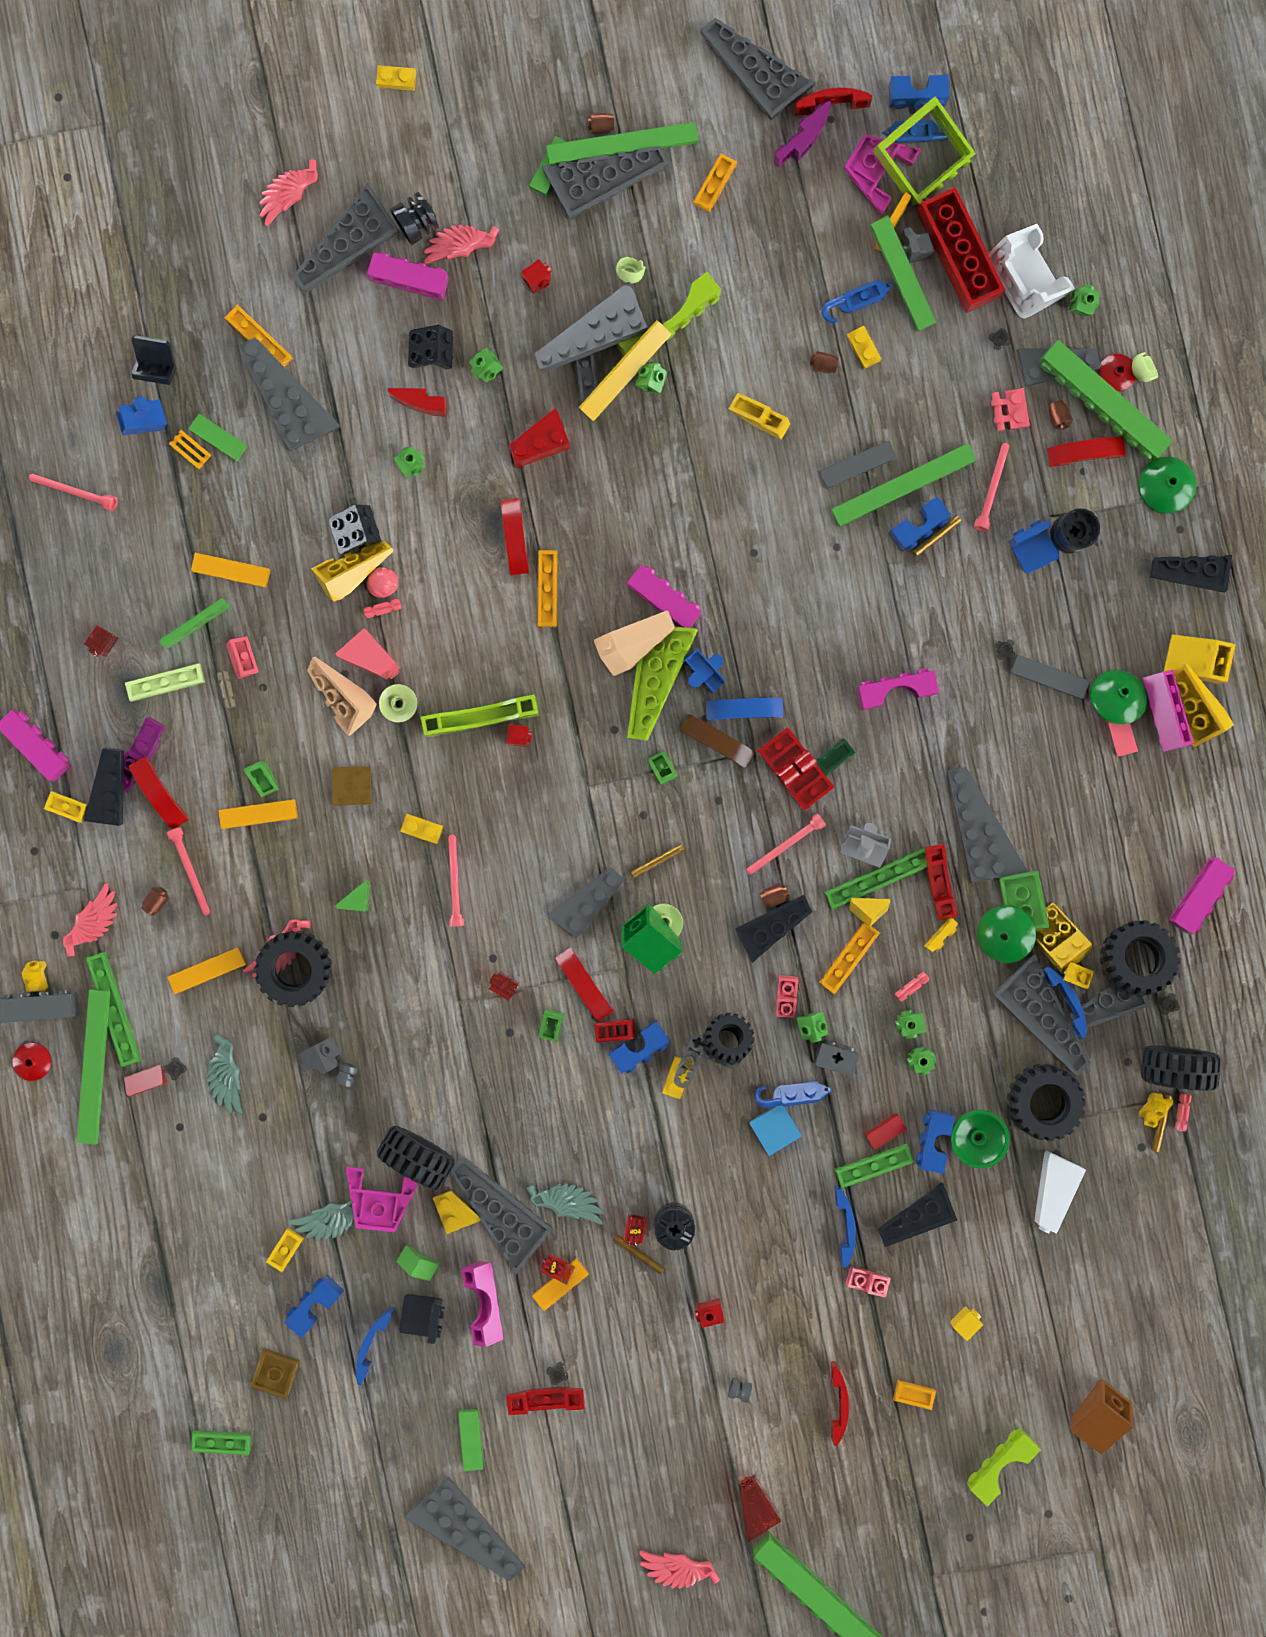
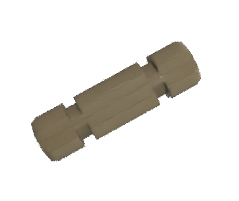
(226, 690)

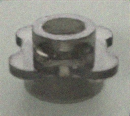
(1001, 333)
(1004, 654)
(1165, 1009)
(181, 1068)
(555, 1379)

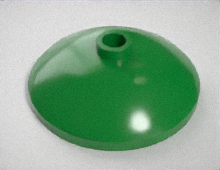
(1157, 490)
(1112, 703)
(1015, 924)
(989, 1147)

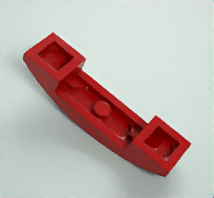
(857, 99)
(1086, 450)
(514, 536)
(157, 793)
(940, 882)
(584, 984)
(545, 1399)
(839, 1426)

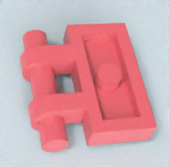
(1016, 409)

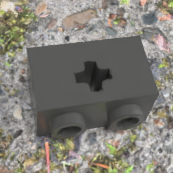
(845, 1065)

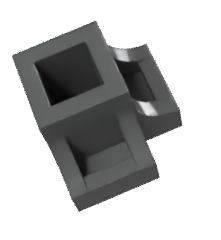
(916, 246)
(321, 1056)

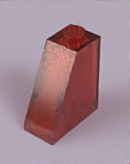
(757, 1508)

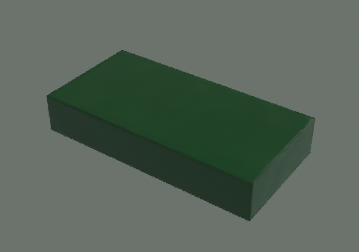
(835, 756)

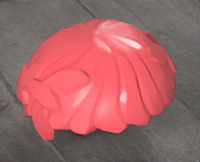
(382, 582)

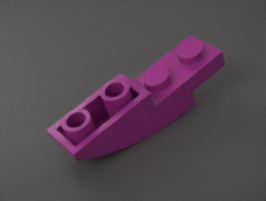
(808, 133)
(144, 745)

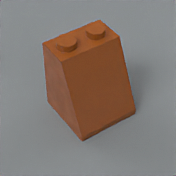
(1102, 1417)

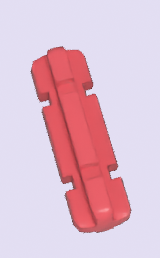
(382, 608)
(912, 986)
(1183, 1112)

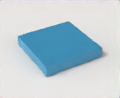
(775, 1129)

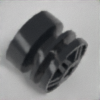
(415, 218)
(1085, 529)
(666, 1218)

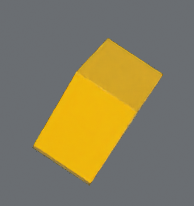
(869, 909)

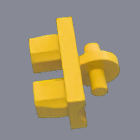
(1155, 1109)

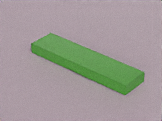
(195, 623)
(874, 1165)

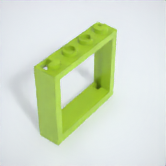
(951, 132)

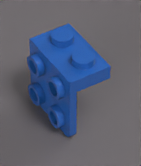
(1034, 546)

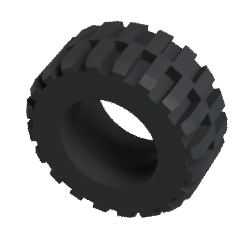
(1162, 948)
(275, 986)
(1180, 1068)
(1070, 1109)
(415, 1157)

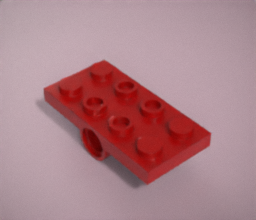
(795, 769)

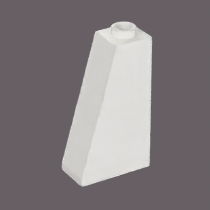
(1056, 1190)

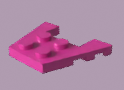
(867, 170)
(378, 1208)

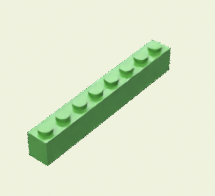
(1105, 401)
(810, 1589)

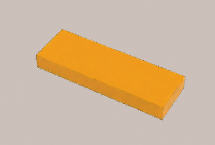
(715, 183)
(898, 212)
(554, 1289)

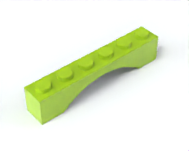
(702, 293)
(482, 716)

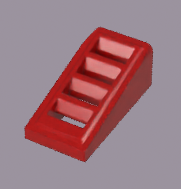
(630, 1025)

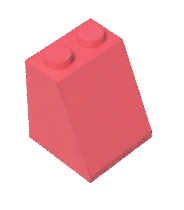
(369, 655)

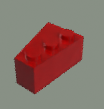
(540, 441)

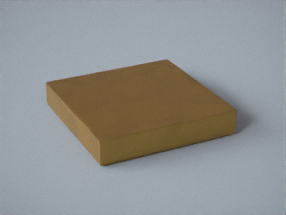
(351, 785)
(275, 1373)

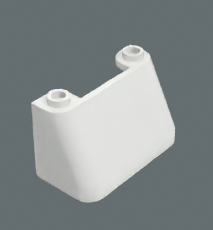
(1025, 273)

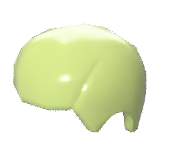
(630, 270)
(1144, 368)

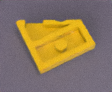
(454, 1212)

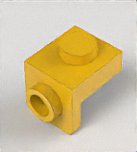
(34, 976)

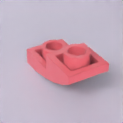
(786, 996)
(867, 1281)

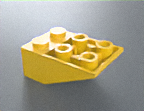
(1206, 657)
(1062, 941)

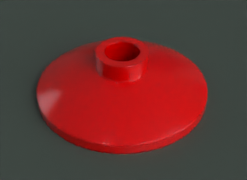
(1109, 372)
(40, 1060)

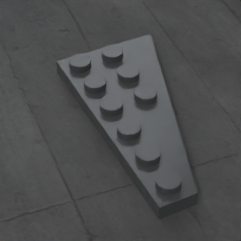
(760, 72)
(350, 238)

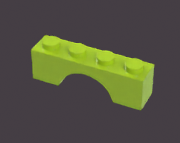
(1017, 1448)

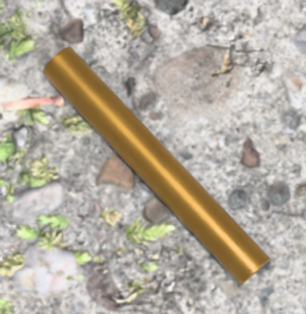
(936, 536)
(658, 860)
(1160, 1129)
(638, 1254)

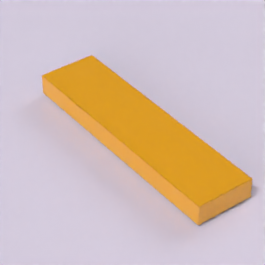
(250, 329)
(230, 570)
(547, 588)
(258, 814)
(849, 957)
(207, 970)

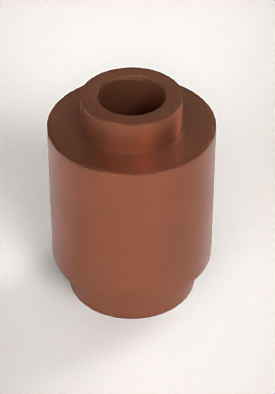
(601, 123)
(823, 362)
(1060, 415)
(774, 895)
(155, 900)

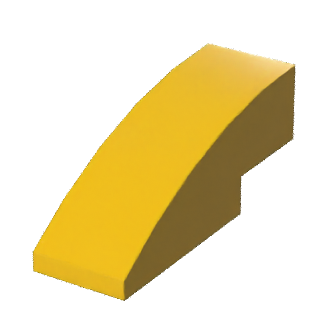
(760, 416)

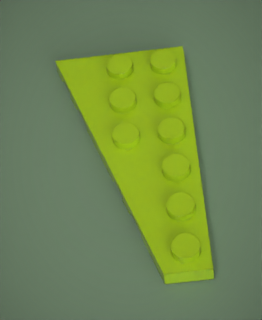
(655, 679)

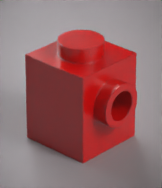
(537, 276)
(519, 735)
(709, 1313)

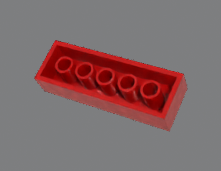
(960, 250)

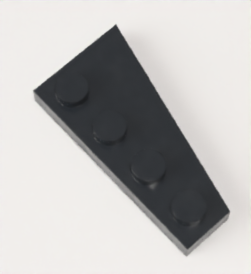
(1194, 571)
(107, 793)
(770, 927)
(920, 1217)

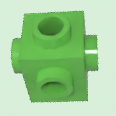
(1084, 300)
(485, 365)
(651, 378)
(410, 461)
(917, 1024)
(812, 1026)
(914, 1060)

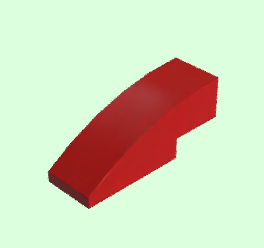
(418, 400)

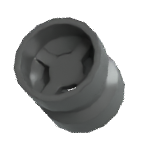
(346, 1073)
(740, 1390)

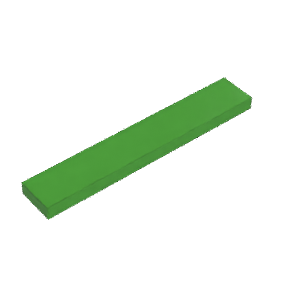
(902, 273)
(876, 879)
(117, 1017)

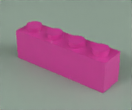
(408, 276)
(664, 598)
(1168, 710)
(33, 745)
(1202, 895)

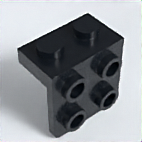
(430, 347)
(154, 360)
(354, 528)
(422, 1316)

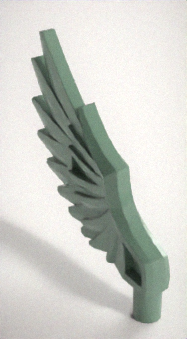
(225, 1075)
(567, 1201)
(326, 1221)

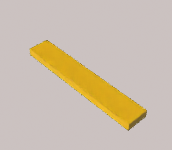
(625, 370)

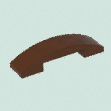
(717, 740)

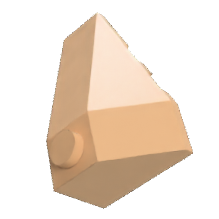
(627, 645)
(346, 699)

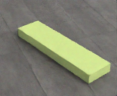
(165, 682)

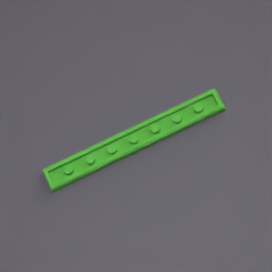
(625, 142)
(903, 485)
(93, 1066)

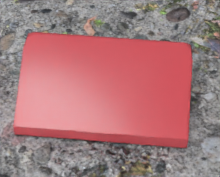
(242, 657)
(1123, 739)

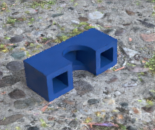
(904, 95)
(934, 515)
(626, 1059)
(935, 1124)
(302, 1318)

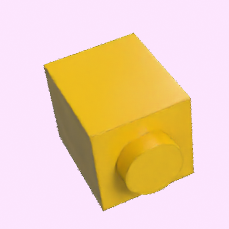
(967, 1322)

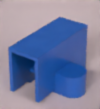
(141, 416)
(705, 671)

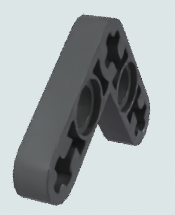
(696, 1053)

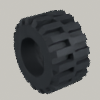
(738, 1028)

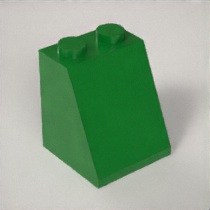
(650, 939)

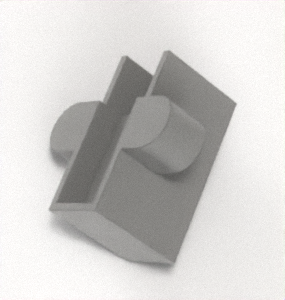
(866, 844)

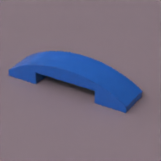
(744, 708)
(1079, 1024)
(846, 1249)
(362, 1364)

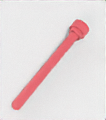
(107, 501)
(982, 522)
(816, 823)
(176, 837)
(456, 917)

